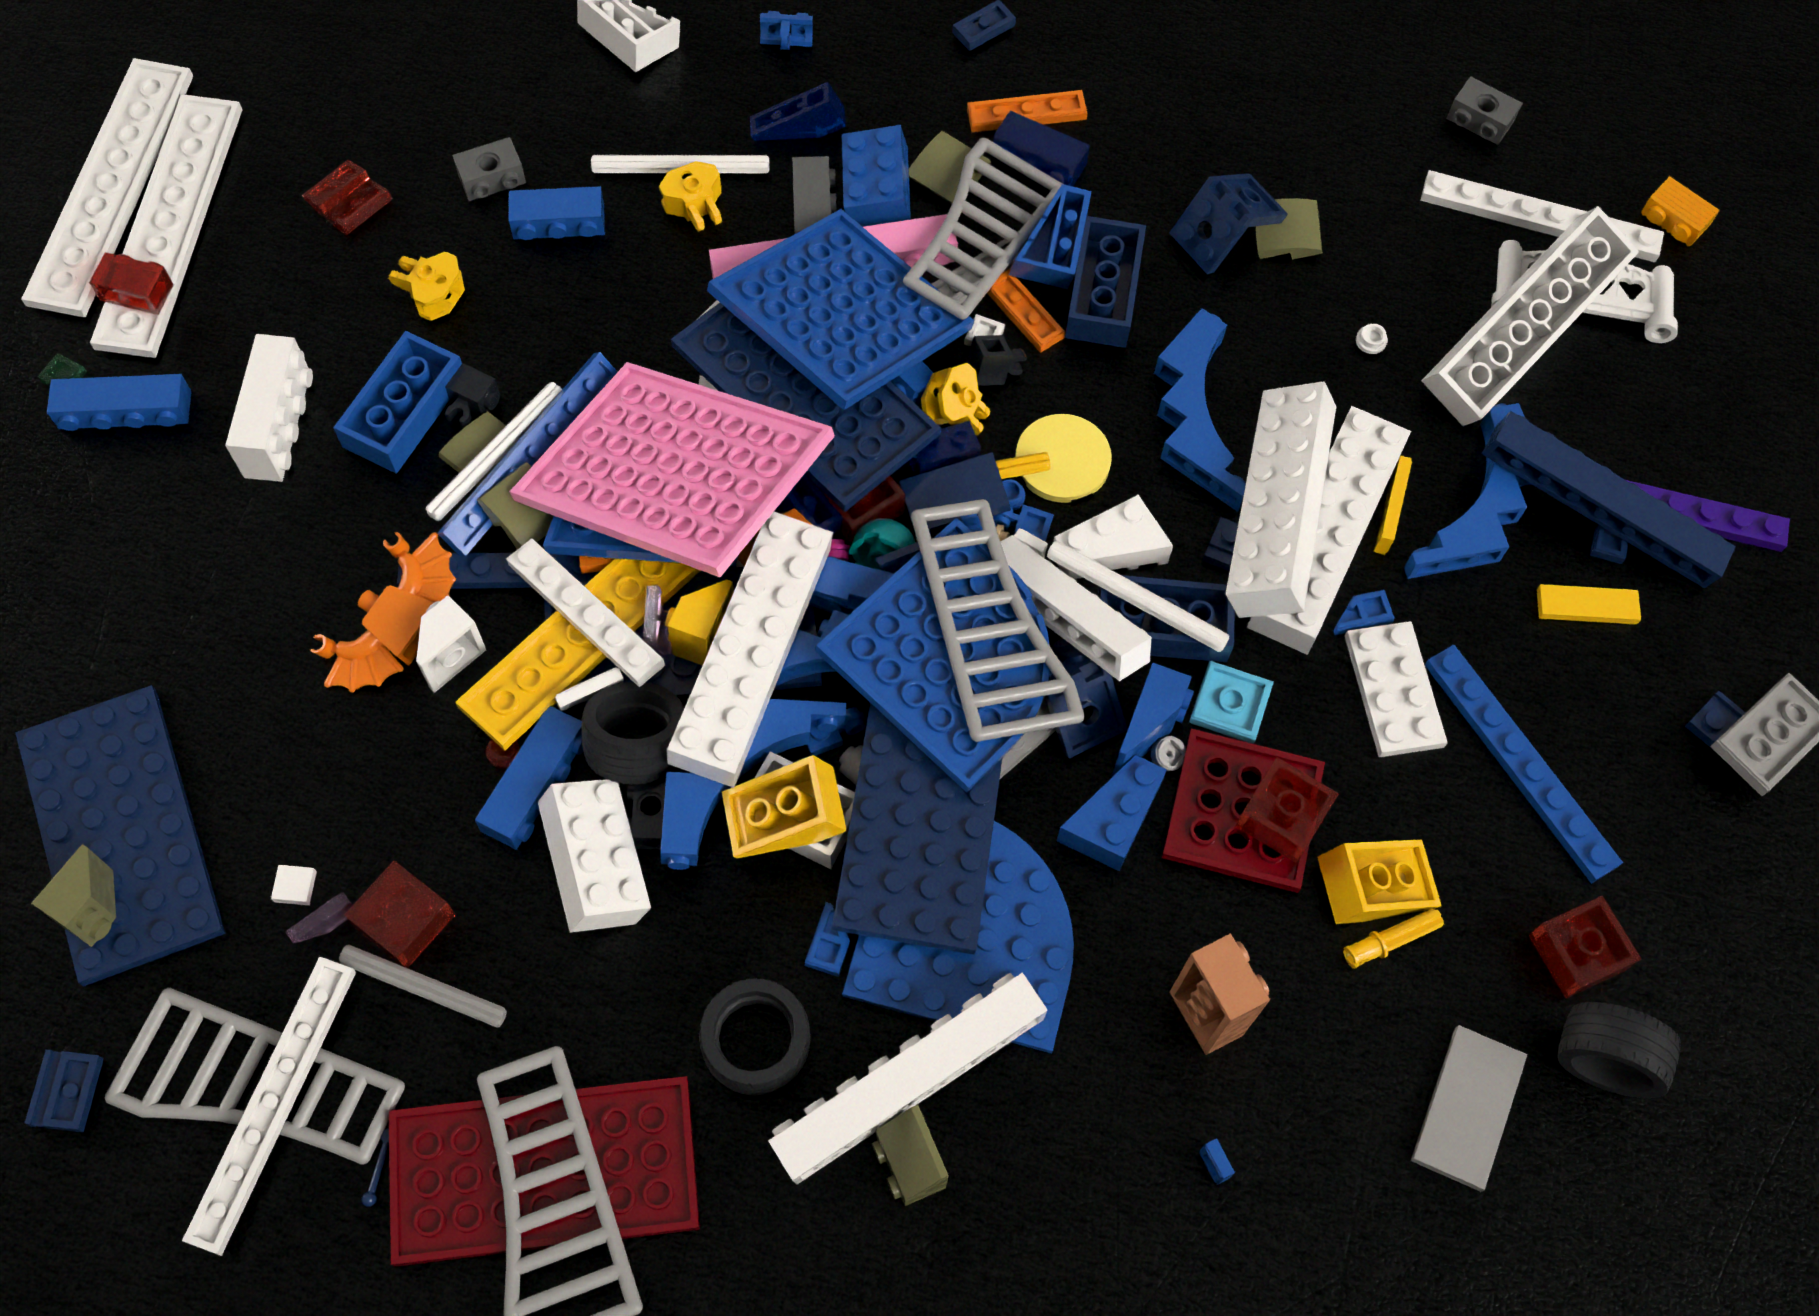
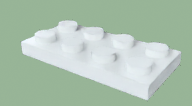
(1395, 689)

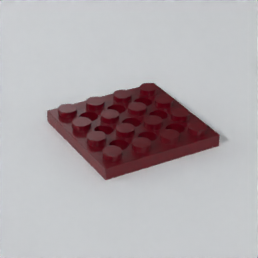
(1188, 810)

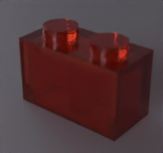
(131, 283)

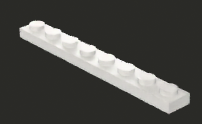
(1525, 211)
(269, 1107)

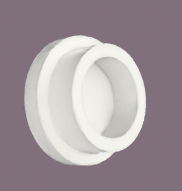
(1372, 338)

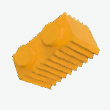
(1679, 211)

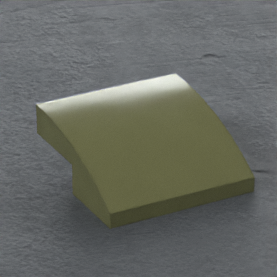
(940, 166)
(1297, 233)
(471, 442)
(516, 519)

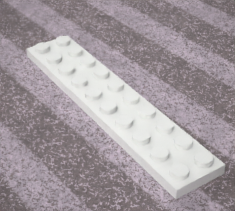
(107, 187)
(171, 216)

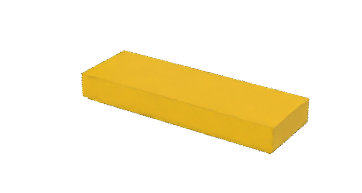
(1393, 505)
(1588, 604)

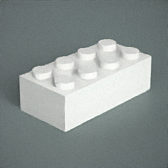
(269, 408)
(593, 855)

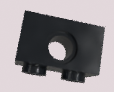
(646, 829)

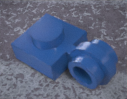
(1030, 519)
(825, 741)

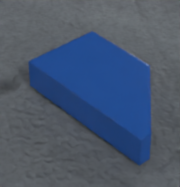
(1365, 611)
(828, 946)

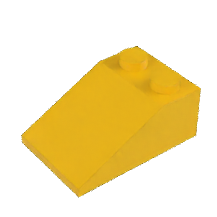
(784, 809)
(1378, 880)

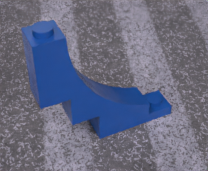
(1195, 445)
(1478, 534)
(693, 798)

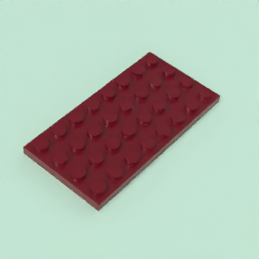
(451, 1189)

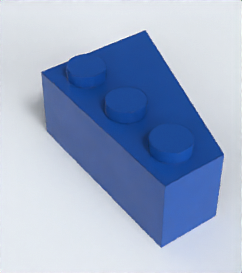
(845, 585)
(1114, 814)

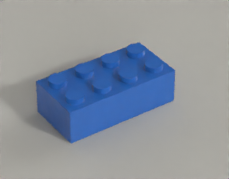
(398, 402)

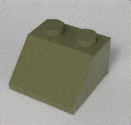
(81, 897)
(910, 1156)

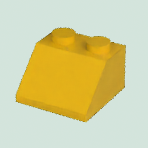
(697, 620)

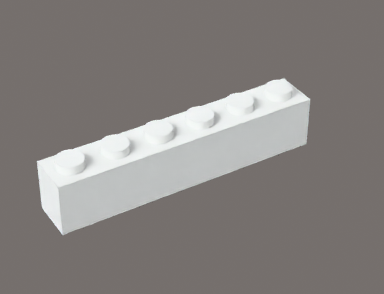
(1079, 614)

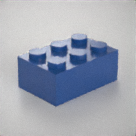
(876, 176)

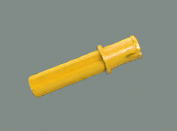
(1023, 465)
(1381, 943)

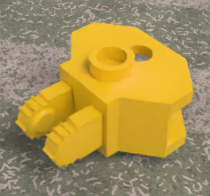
(694, 194)
(430, 283)
(957, 397)

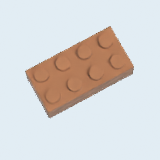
(1219, 993)

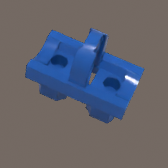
(776, 29)

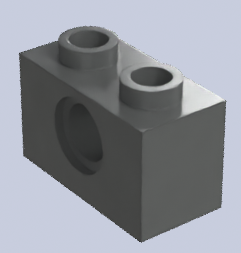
(1484, 110)
(489, 169)

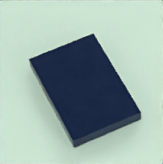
(956, 483)

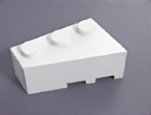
(629, 30)
(1119, 538)

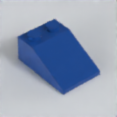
(1159, 706)

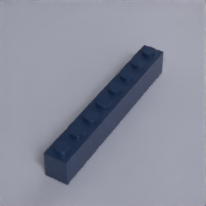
(1608, 500)

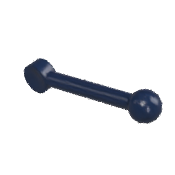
(369, 1197)

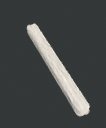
(664, 163)
(491, 453)
(1138, 596)

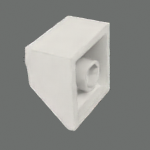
(446, 642)

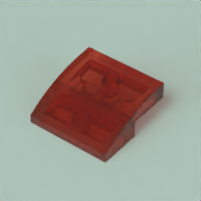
(347, 197)

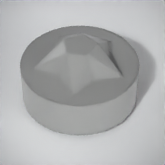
(1168, 753)

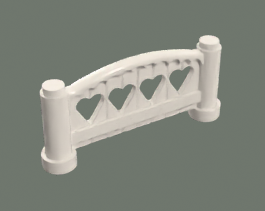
(1652, 306)

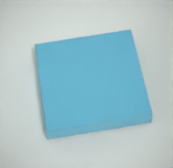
(1231, 702)

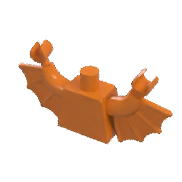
(391, 618)

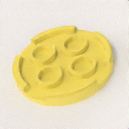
(1076, 454)

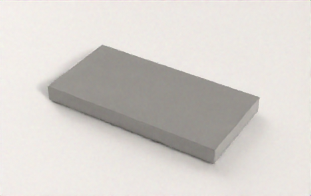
(1772, 735)
(1469, 1108)

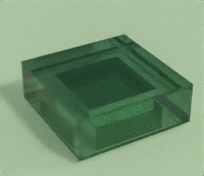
(61, 368)

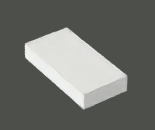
(586, 689)

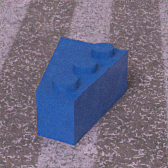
(1056, 241)

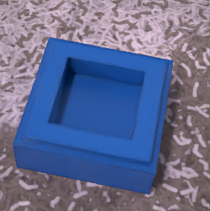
(1216, 1161)

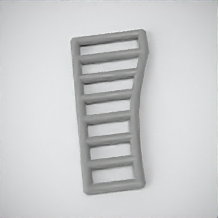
(950, 225)
(1024, 624)
(226, 1111)
(513, 1186)

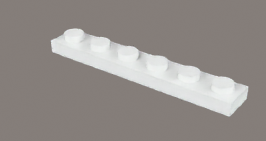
(586, 612)

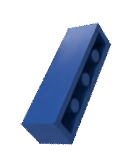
(119, 401)
(538, 764)

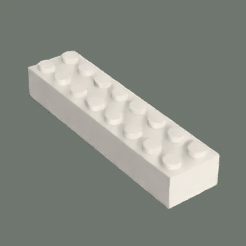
(1530, 316)
(1353, 485)
(1282, 501)
(749, 649)
(907, 1078)

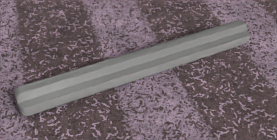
(423, 986)

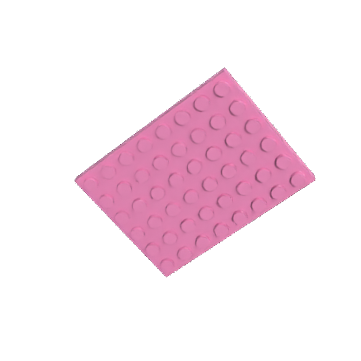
(673, 467)

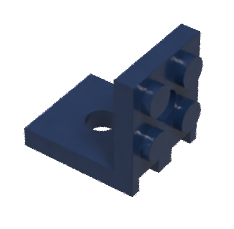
(1230, 207)
(1094, 689)

